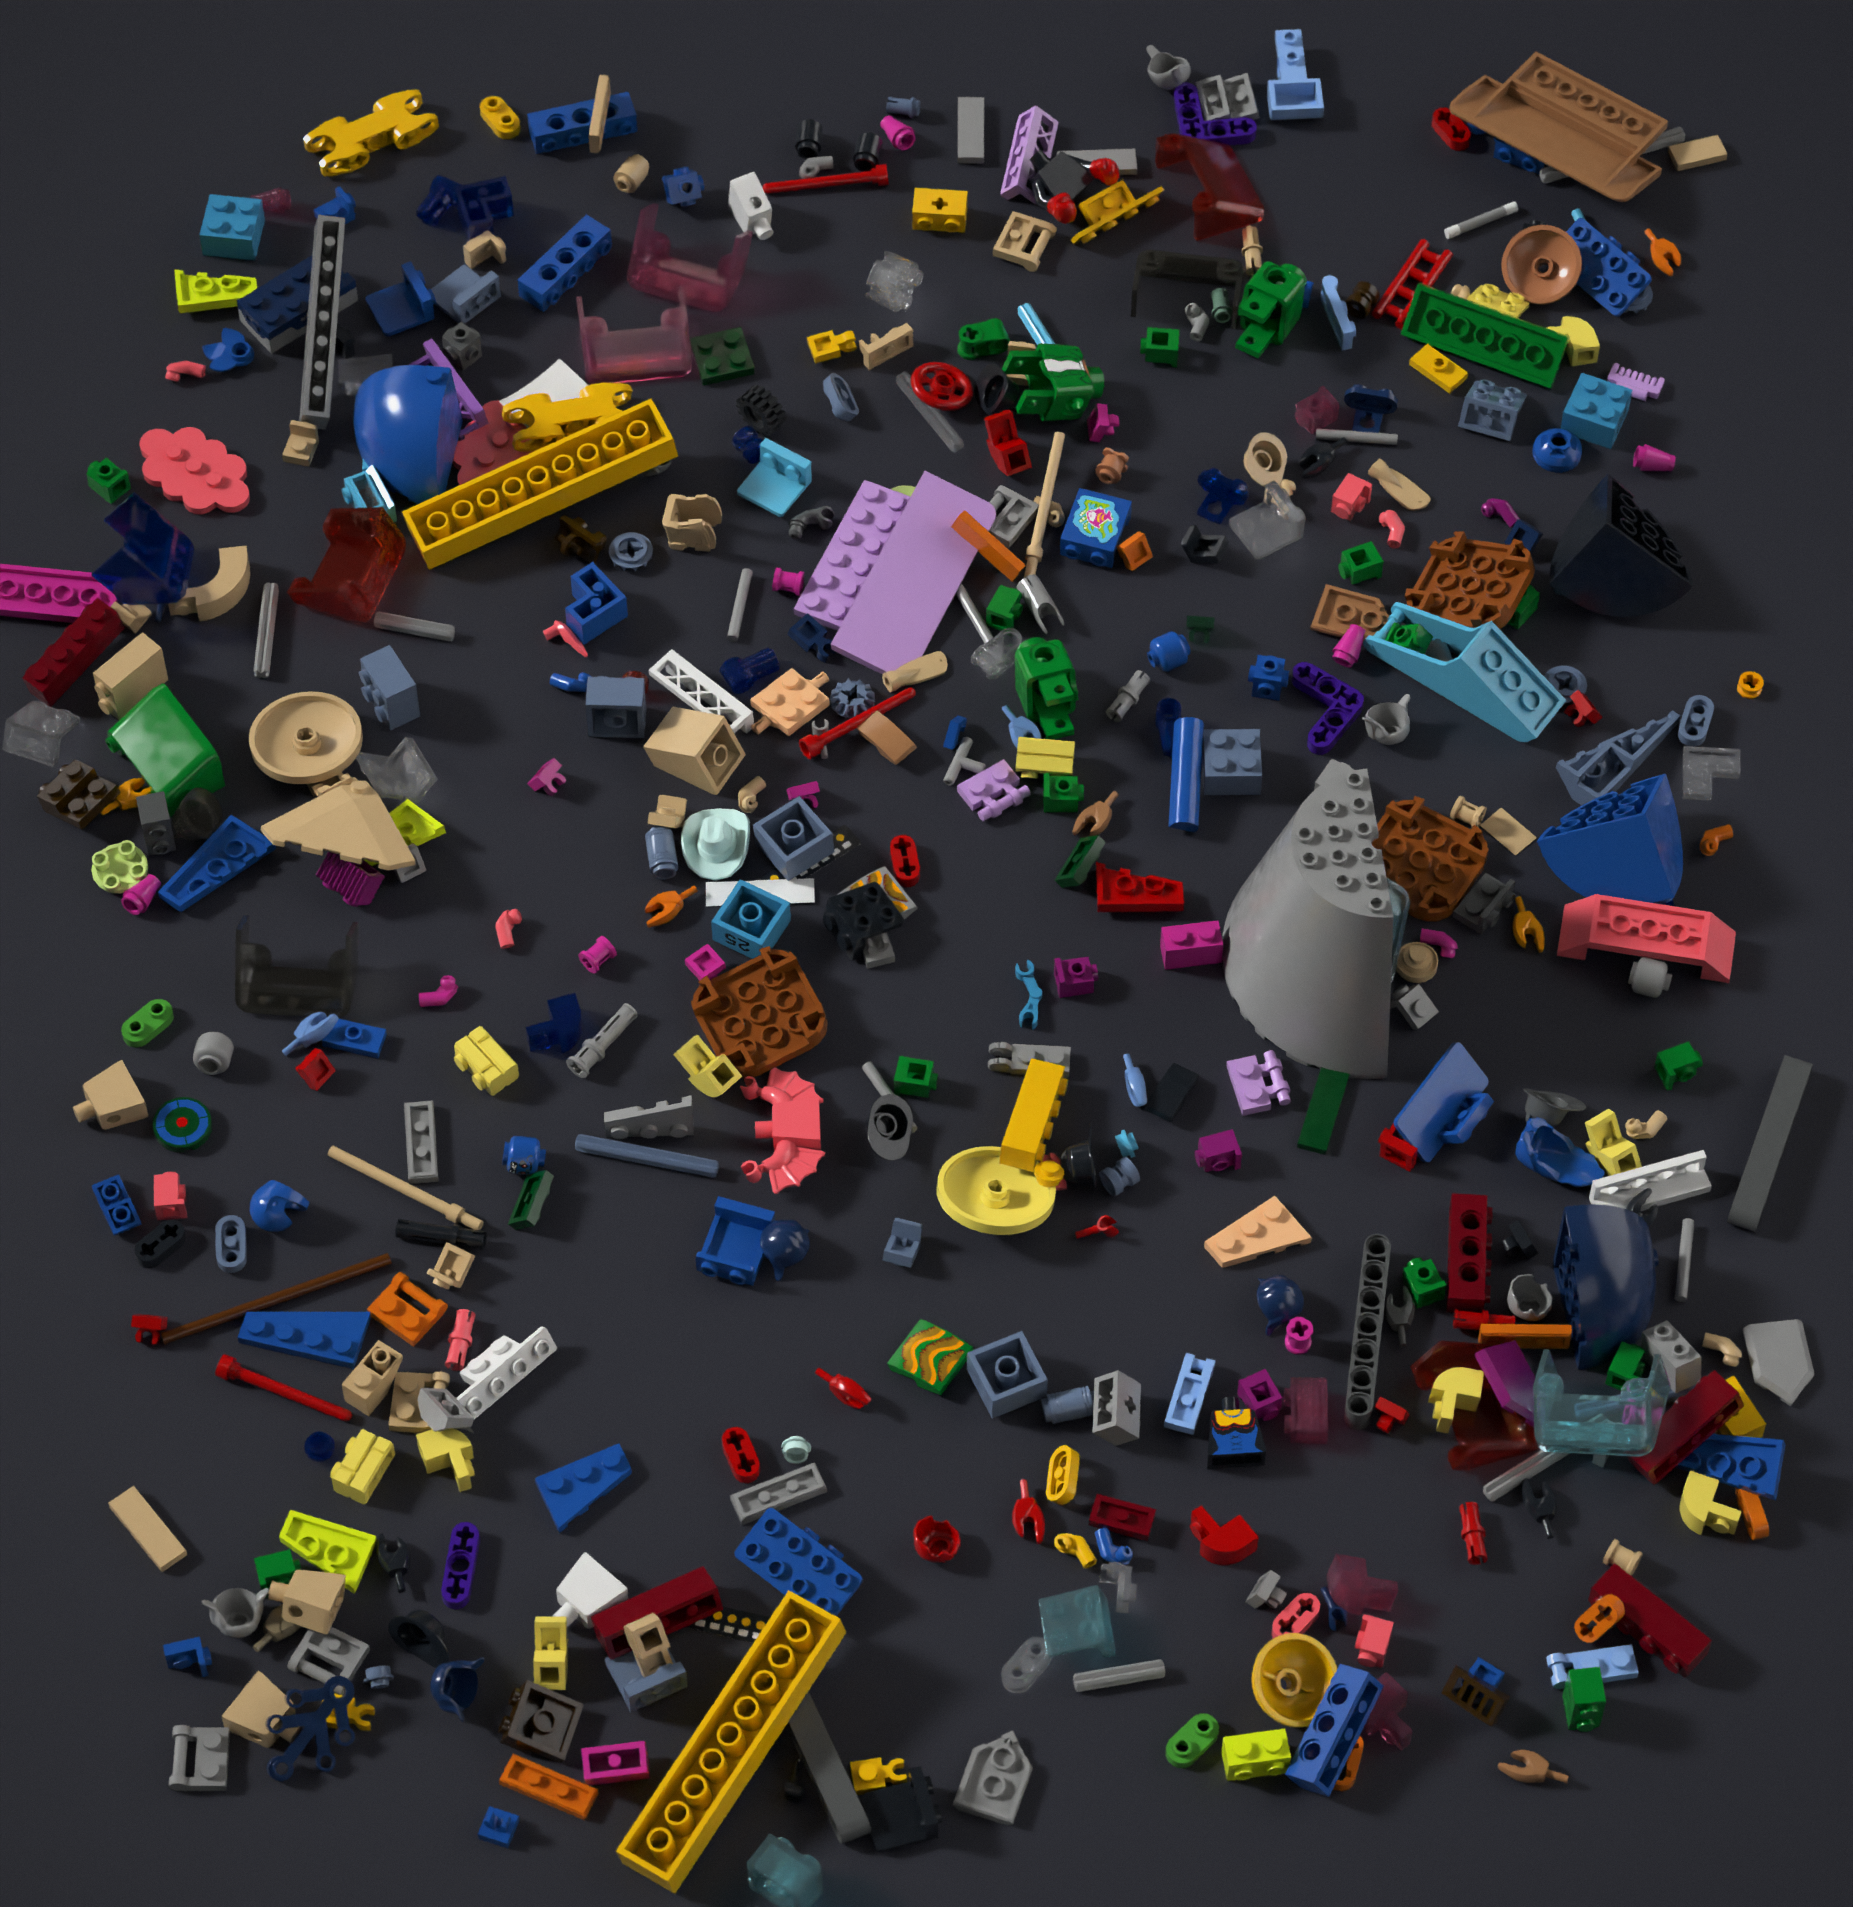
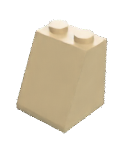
(695, 748)

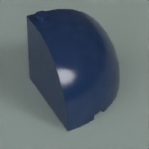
(1604, 1279)

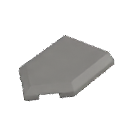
(1779, 1357)
(994, 1780)

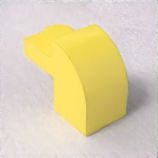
(1583, 343)
(707, 1072)
(1608, 1146)
(1455, 1389)
(447, 1450)
(1699, 1509)
(551, 1652)

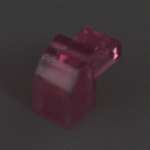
(1355, 1590)
(1384, 1717)

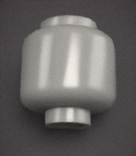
(1649, 977)
(213, 1053)

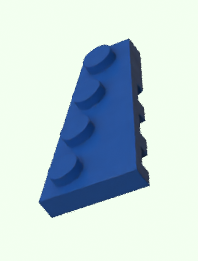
(218, 860)
(310, 1335)
(1739, 1462)

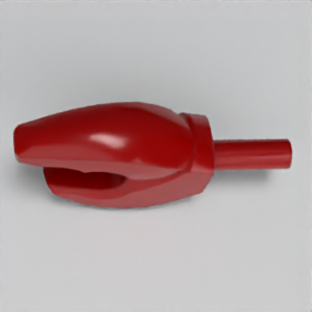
(845, 1389)
(1028, 1510)

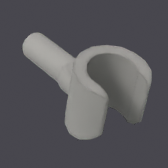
(818, 731)

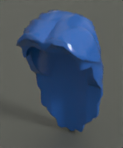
(1555, 1155)

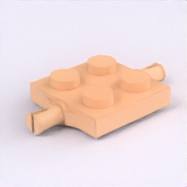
(789, 702)

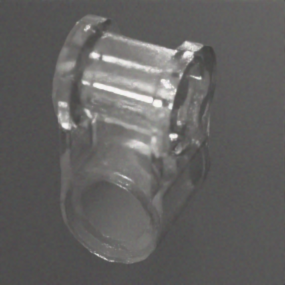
(995, 656)

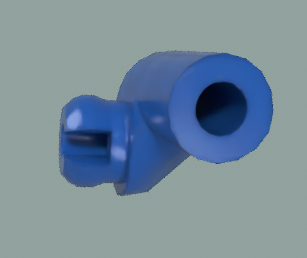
(569, 684)
(1110, 1551)

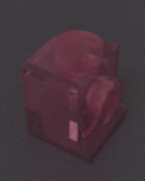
(1317, 410)

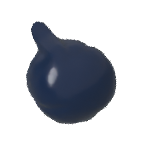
(784, 1244)
(1279, 1300)
(455, 1676)

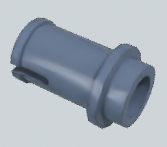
(903, 106)

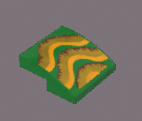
(930, 1356)

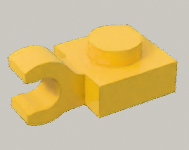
(828, 346)

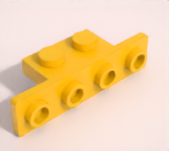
(1110, 205)

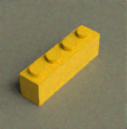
(1033, 1114)

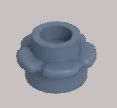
(378, 1677)

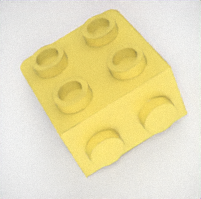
(1491, 297)

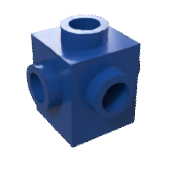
(674, 183)
(1268, 677)

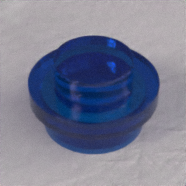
(319, 1446)

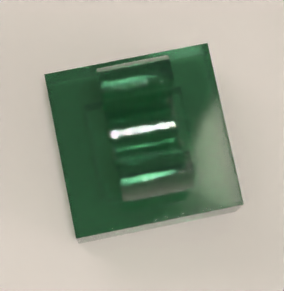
(1200, 624)

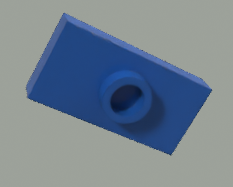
(356, 1038)

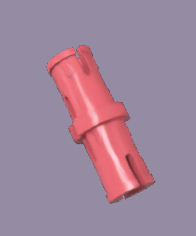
(460, 1340)

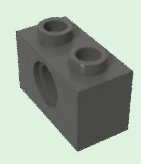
(156, 823)

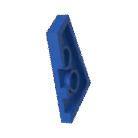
(577, 1485)

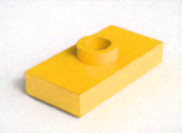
(1438, 368)

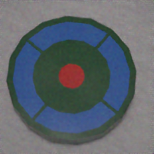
(182, 1124)

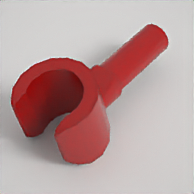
(1102, 1225)

